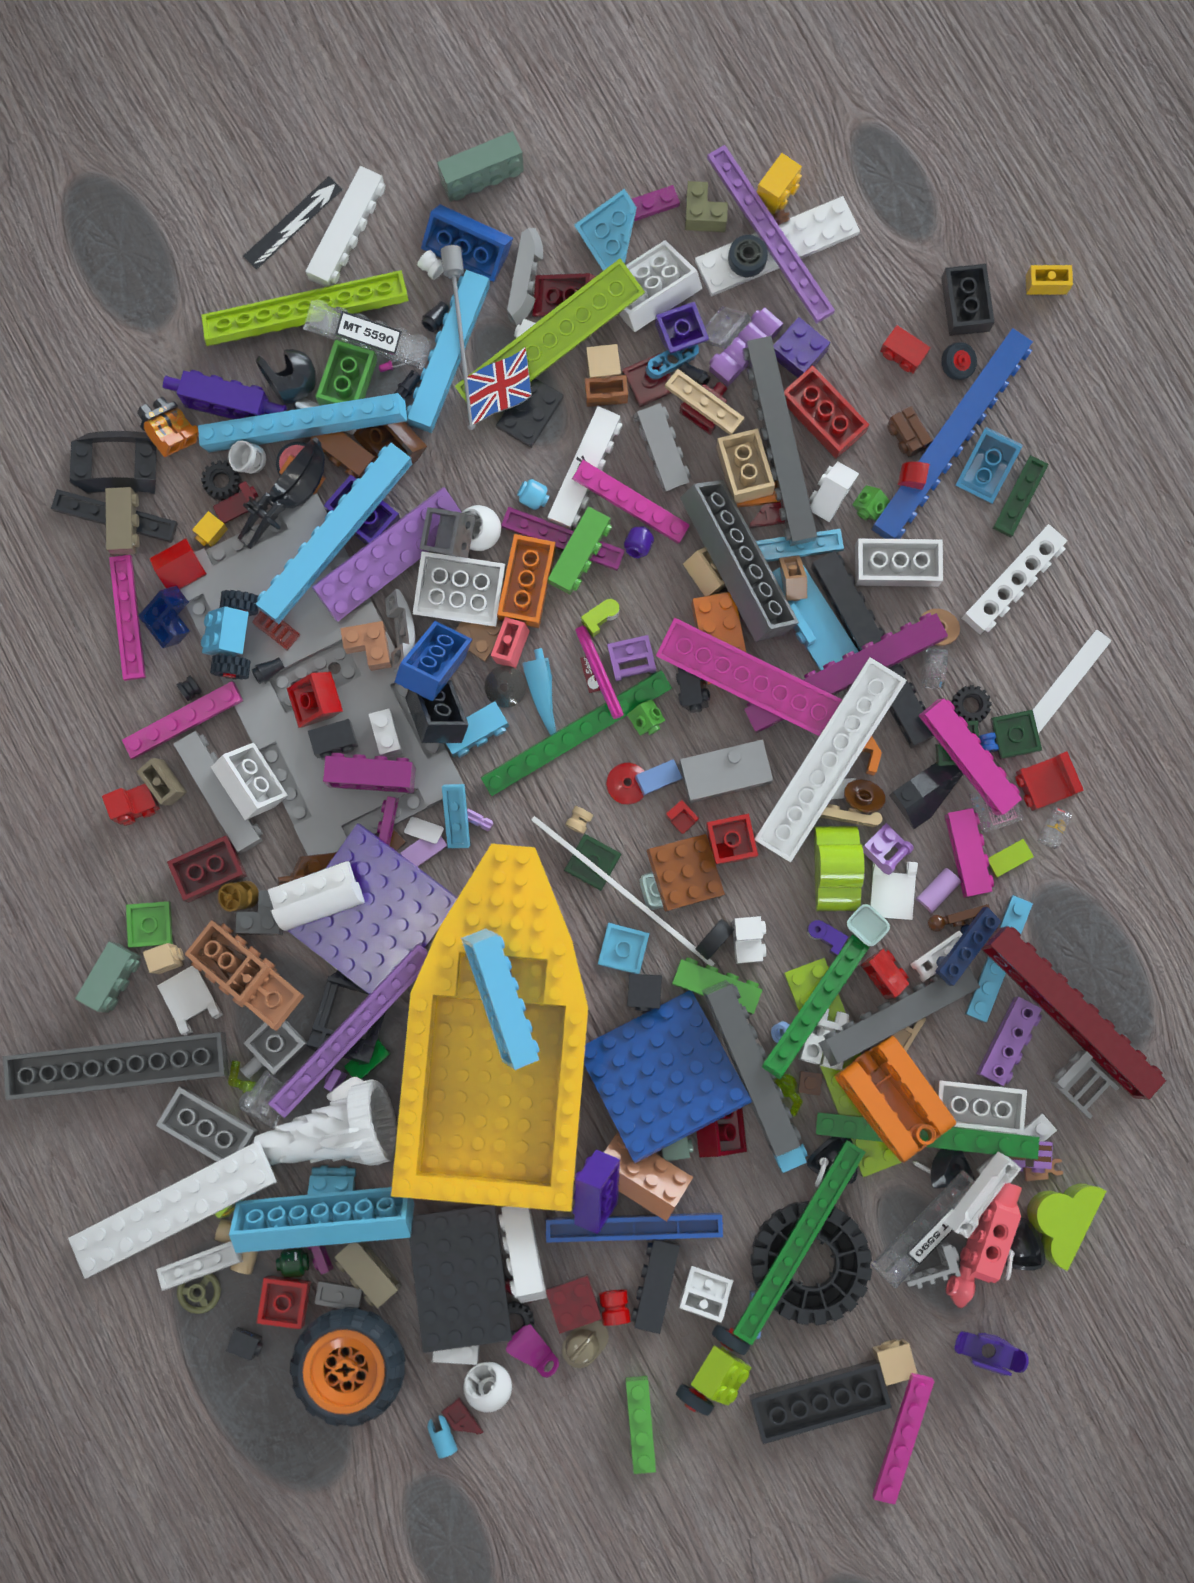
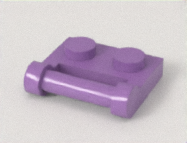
(630, 651)
(880, 845)

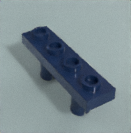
(968, 946)

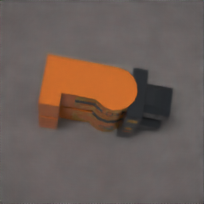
(167, 426)

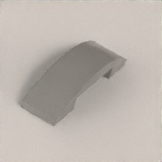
(404, 627)

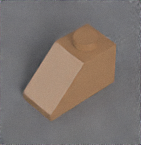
(793, 578)

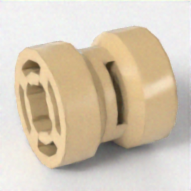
(577, 824)

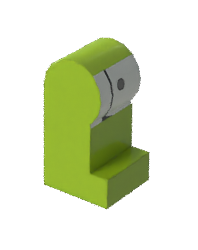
(599, 615)

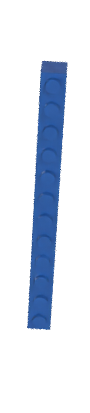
(954, 432)

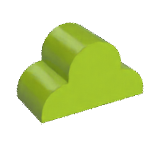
(838, 868)
(1064, 1220)

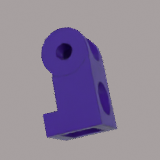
(821, 931)

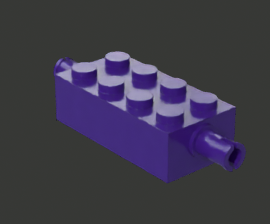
(221, 397)

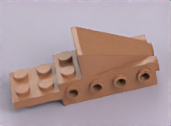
(243, 974)

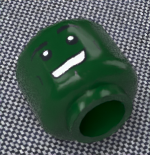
(293, 1263)

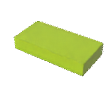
(1010, 858)

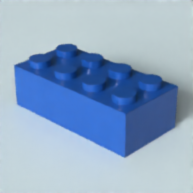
(433, 660)

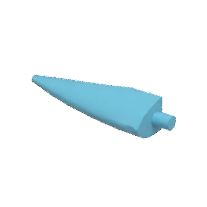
(540, 685)

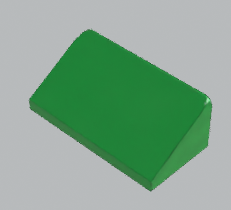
(379, 1055)

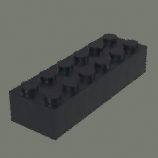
(820, 1401)

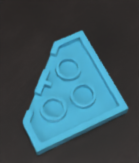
(609, 229)

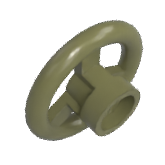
(190, 1292)

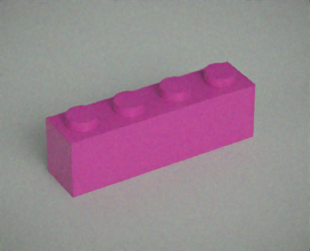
(968, 852)

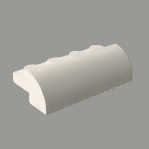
(315, 896)

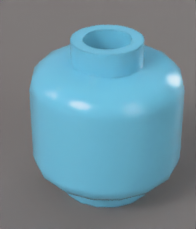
(533, 494)

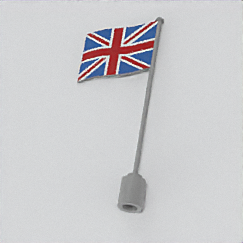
(497, 384)

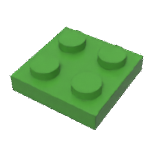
(149, 924)

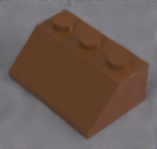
(399, 434)

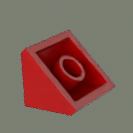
(178, 565)

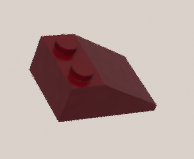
(555, 289)

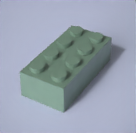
(481, 166)

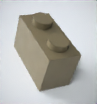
(161, 781)

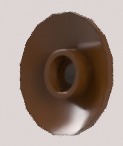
(864, 796)

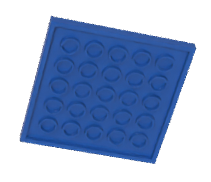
(664, 1076)

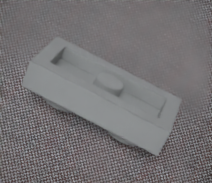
(337, 1295)

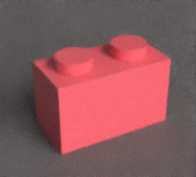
(510, 642)

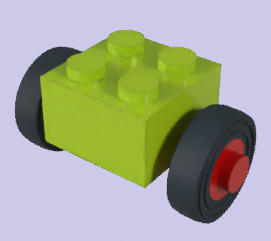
(719, 1375)

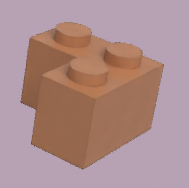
(368, 638)

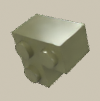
(702, 214)

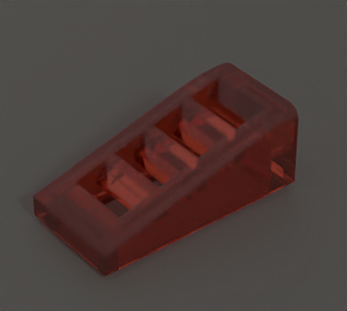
(261, 617)

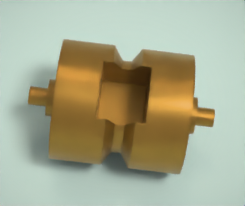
(238, 896)

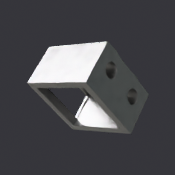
(453, 532)

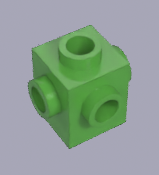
(870, 503)
(646, 718)

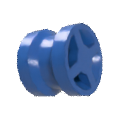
(988, 742)

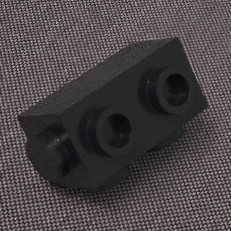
(693, 691)

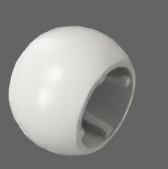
(486, 527)
(491, 1382)

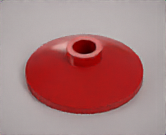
(615, 783)

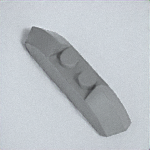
(528, 255)

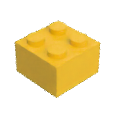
(779, 183)

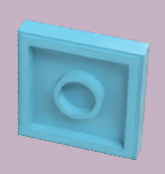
(623, 948)

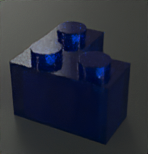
(162, 617)

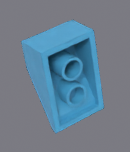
(989, 465)

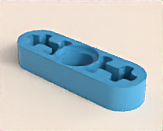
(668, 367)

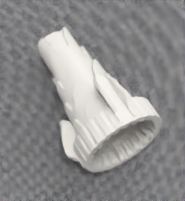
(353, 1128)

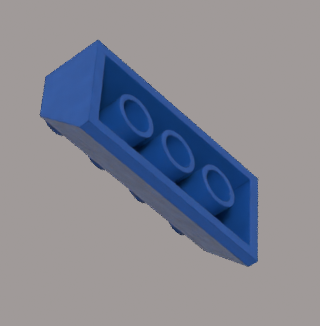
(481, 246)

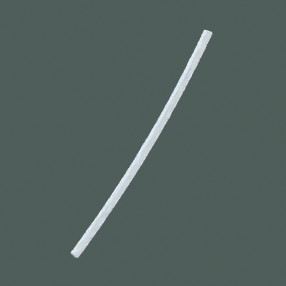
(623, 891)

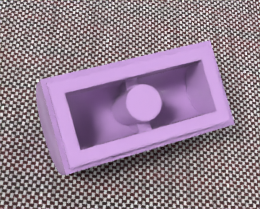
(938, 890)

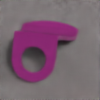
(532, 1350)

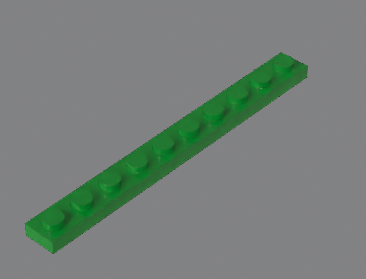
(573, 734)
(954, 1139)
(798, 1242)

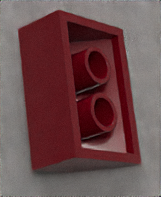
(723, 1136)

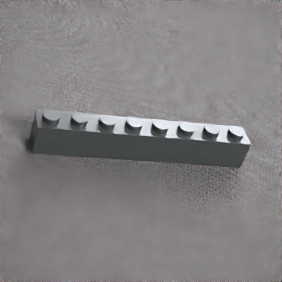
(894, 1016)

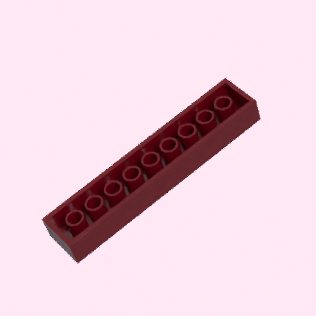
(1073, 1013)

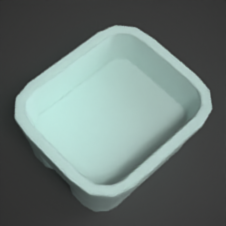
(650, 891)
(868, 925)

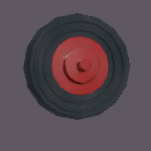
(959, 361)

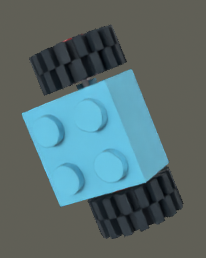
(226, 634)

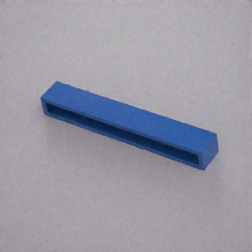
(638, 1228)

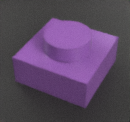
(334, 1079)

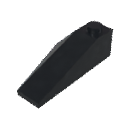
(925, 792)

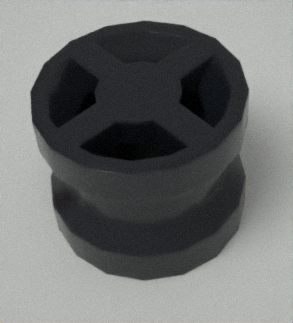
(189, 688)

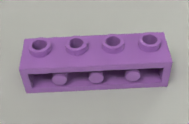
(1009, 1041)

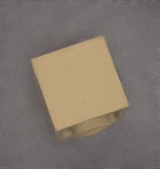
(603, 361)
(895, 1360)

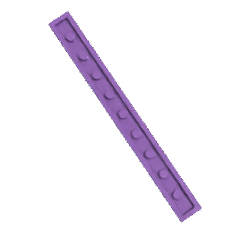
(771, 234)
(349, 1032)

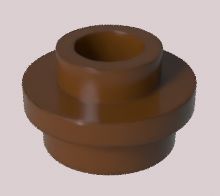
(781, 217)

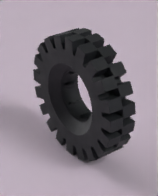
(840, 1290)

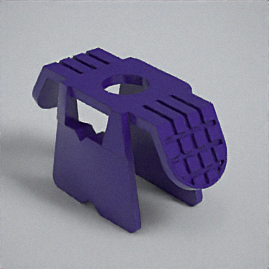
(1005, 1353)

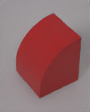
(913, 474)

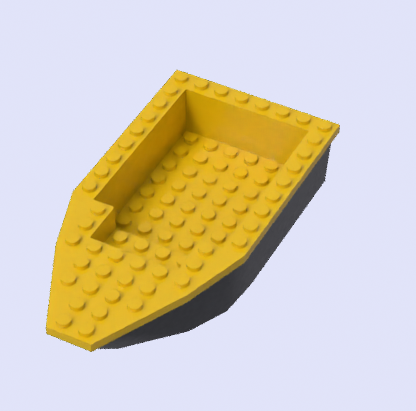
(464, 1115)

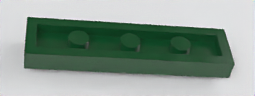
(1020, 496)

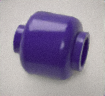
(638, 542)

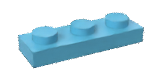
(456, 815)

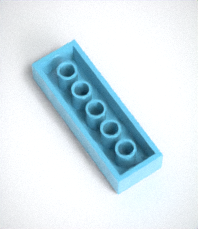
(500, 998)

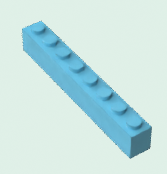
(447, 353)

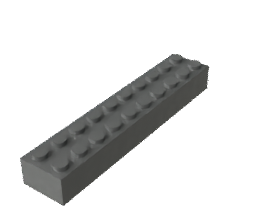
(115, 1066)

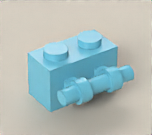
(331, 1180)

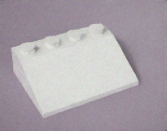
(666, 283)
(459, 588)

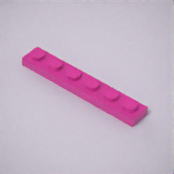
(630, 501)
(127, 617)
(182, 720)
(903, 1438)

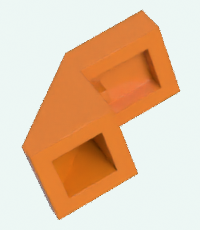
(872, 747)

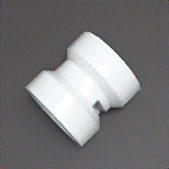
(431, 264)

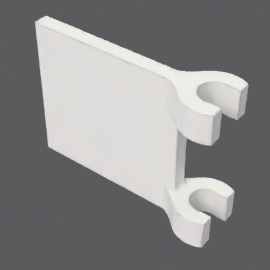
(894, 893)
(187, 997)

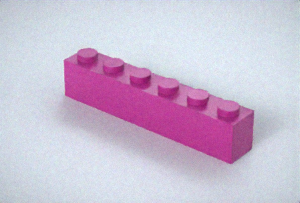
(970, 756)

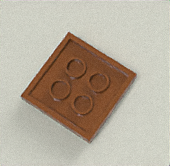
(685, 872)

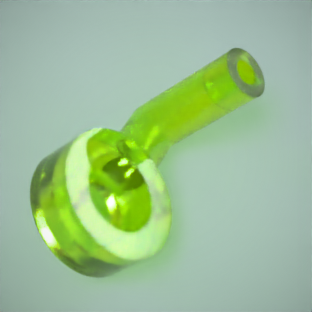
(237, 1083)
(789, 1091)

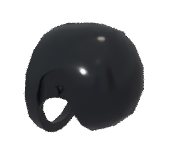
(295, 380)

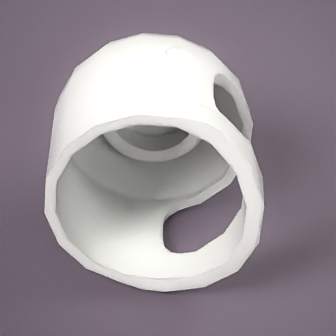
(247, 457)

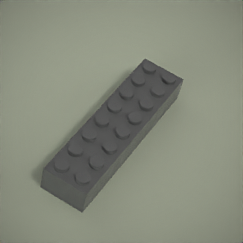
(739, 560)
(748, 1061)

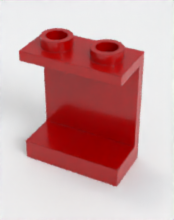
(1049, 781)

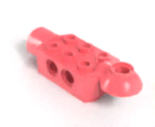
(987, 1246)

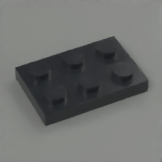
(530, 417)

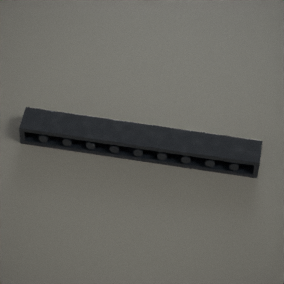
(861, 629)

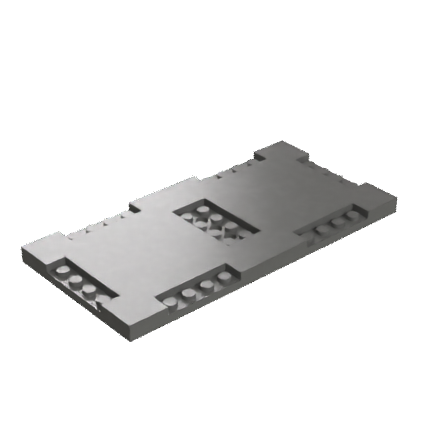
(319, 813)

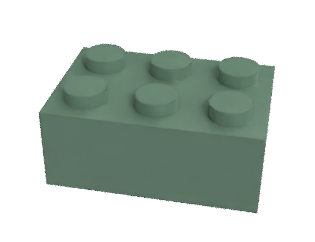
(108, 978)

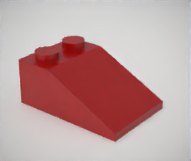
(885, 974)

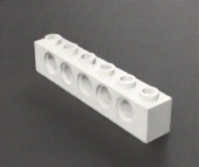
(1048, 539)

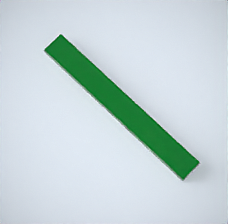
(815, 1007)

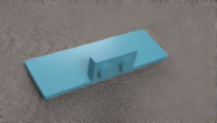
(818, 625)

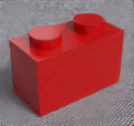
(904, 349)

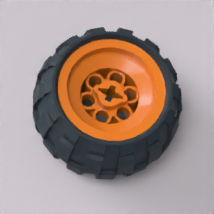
(383, 1365)

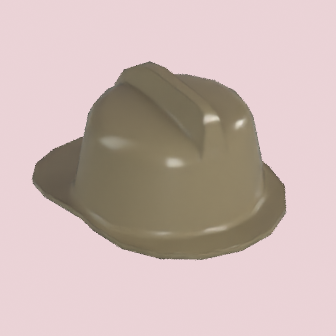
(585, 1344)

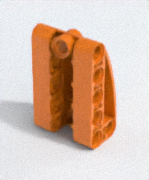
(895, 1098)

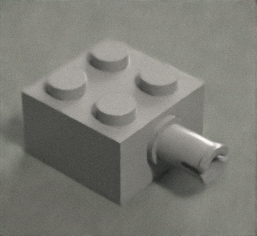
(273, 1048)

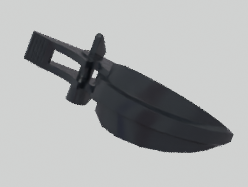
(289, 491)

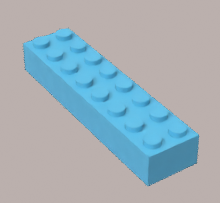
(320, 1220)

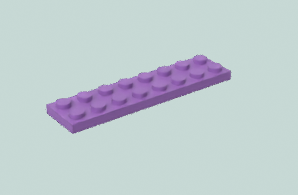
(381, 559)

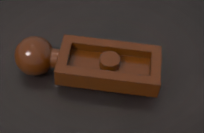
(937, 922)

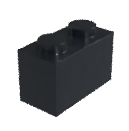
(333, 739)

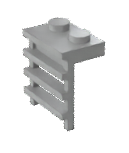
(1072, 1072)
(948, 1258)

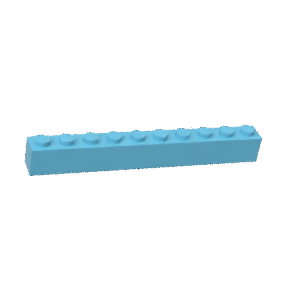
(304, 422)
(334, 533)

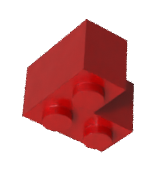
(127, 805)

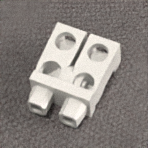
(811, 1050)

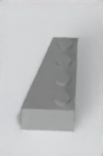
(662, 447)

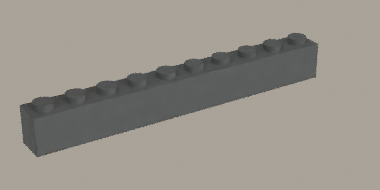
(780, 441)

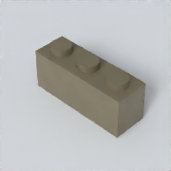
(121, 521)

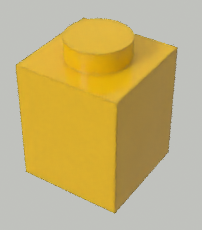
(209, 530)

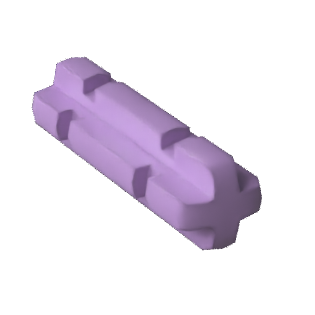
(478, 820)

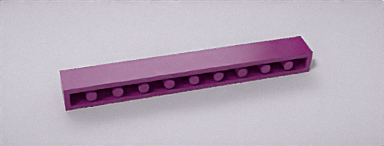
(841, 675)

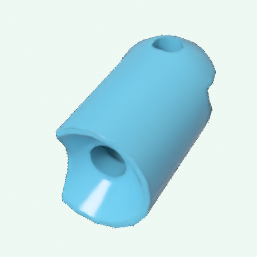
(442, 1440)

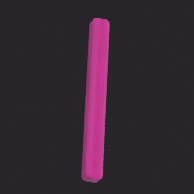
(599, 672)

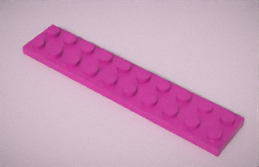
(748, 677)

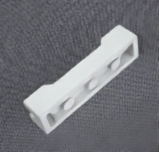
(968, 1211)

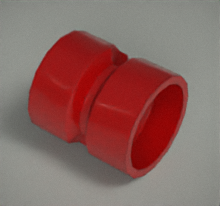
(614, 1307)

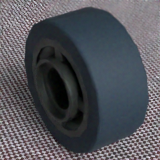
(747, 245)

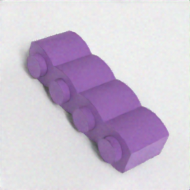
(731, 361)

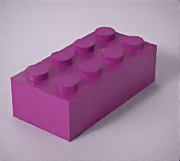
(369, 774)

